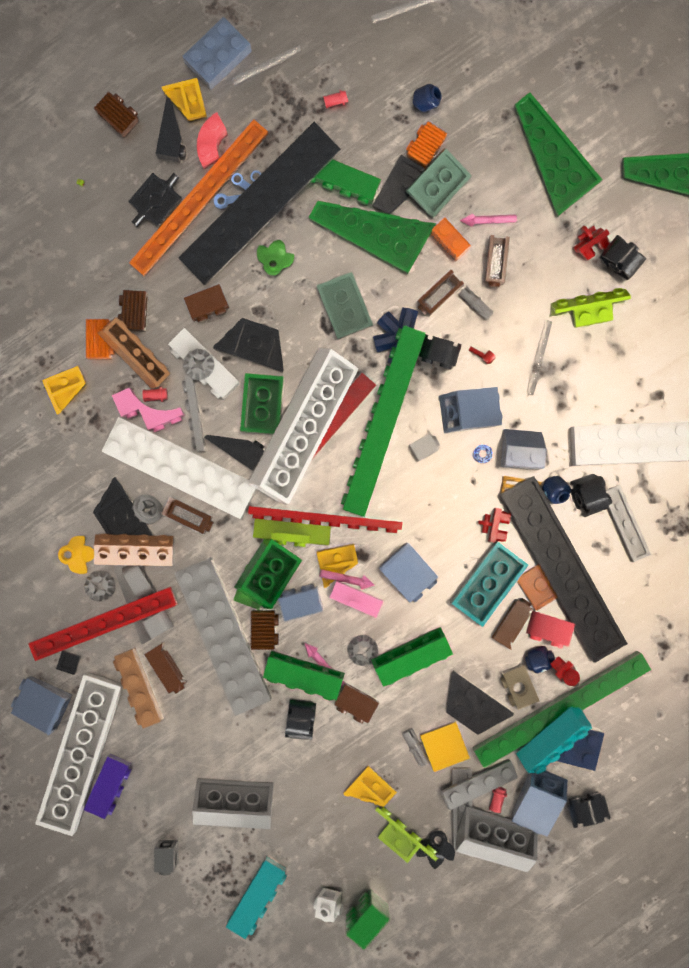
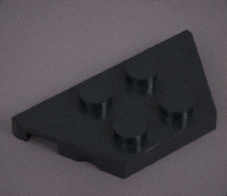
(253, 343)
(116, 512)
(474, 706)

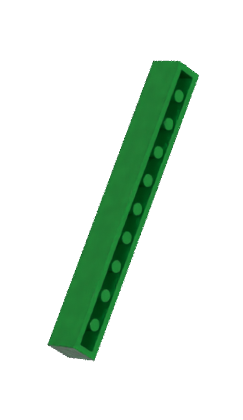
(384, 420)
(578, 697)

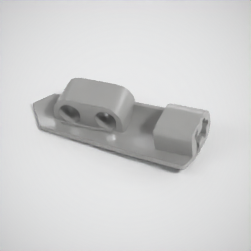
(134, 586)

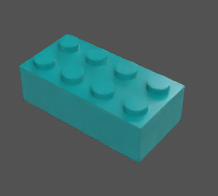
(489, 583)

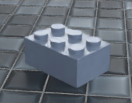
(217, 53)
(301, 602)

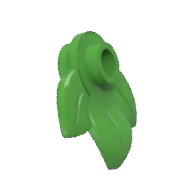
(274, 254)

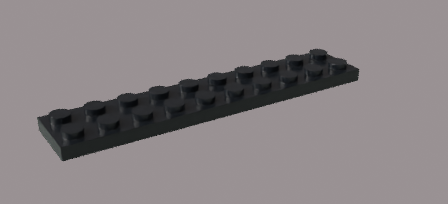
(259, 203)
(563, 569)

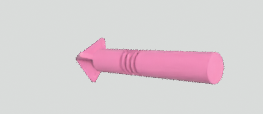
(471, 219)
(363, 582)
(312, 652)

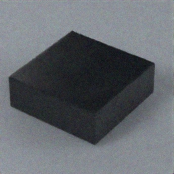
(68, 662)

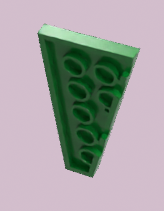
(561, 164)
(662, 171)

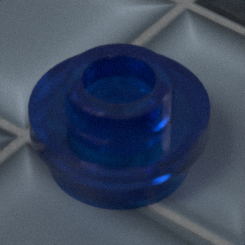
(489, 453)

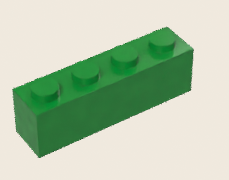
(348, 181)
(412, 657)
(303, 675)

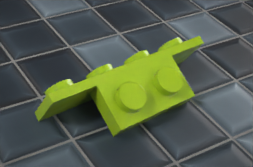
(591, 308)
(292, 532)
(400, 840)

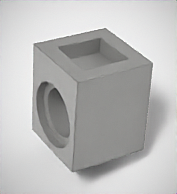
(425, 447)

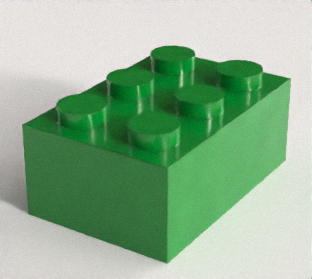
(262, 403)
(268, 573)
(366, 919)

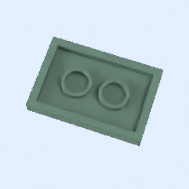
(438, 183)
(344, 305)

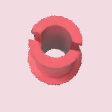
(335, 99)
(155, 394)
(498, 799)

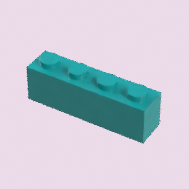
(554, 740)
(256, 897)

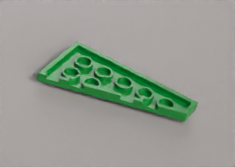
(381, 234)

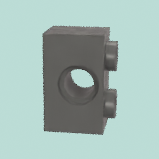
(166, 856)

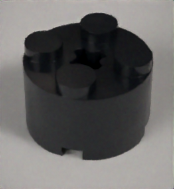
(622, 257)
(440, 351)
(590, 494)
(300, 719)
(588, 810)

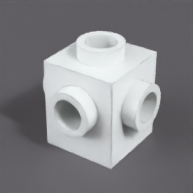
(328, 905)

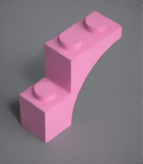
(129, 405)

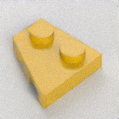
(187, 98)
(64, 387)
(337, 560)
(370, 788)

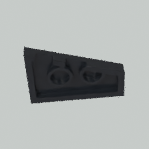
(394, 189)

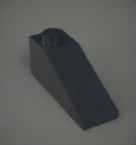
(170, 142)
(242, 450)

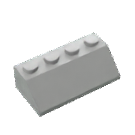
(233, 804)
(496, 840)

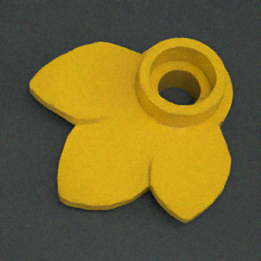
(79, 554)

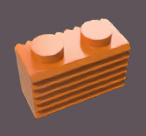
(426, 145)
(450, 239)
(95, 346)

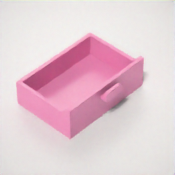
(356, 599)

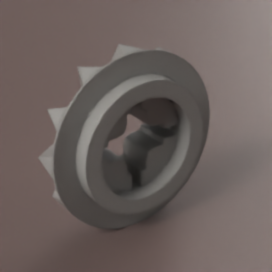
(196, 373)
(147, 501)
(108, 584)
(364, 641)

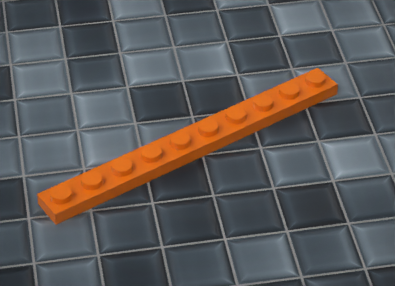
(199, 197)

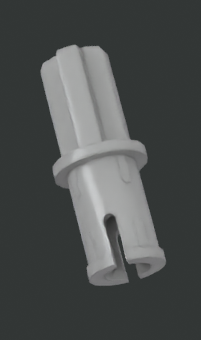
(476, 303)
(416, 747)

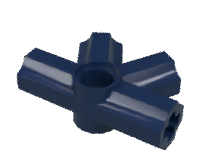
(390, 326)

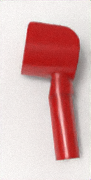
(488, 358)

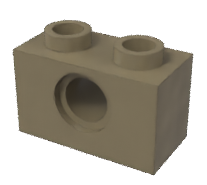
(527, 695)

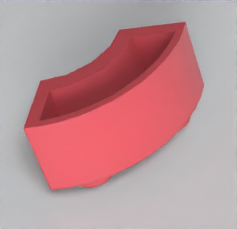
(209, 139)
(550, 628)

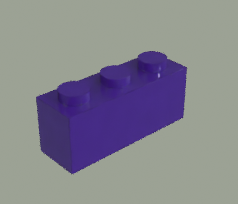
(108, 786)

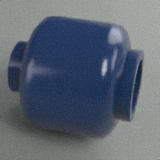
(427, 97)
(556, 490)
(539, 659)

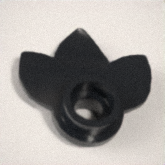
(443, 849)

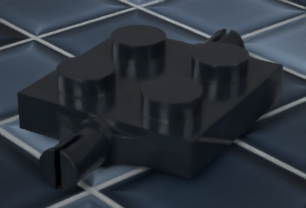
(155, 199)

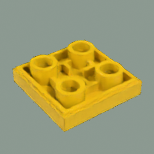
(445, 746)

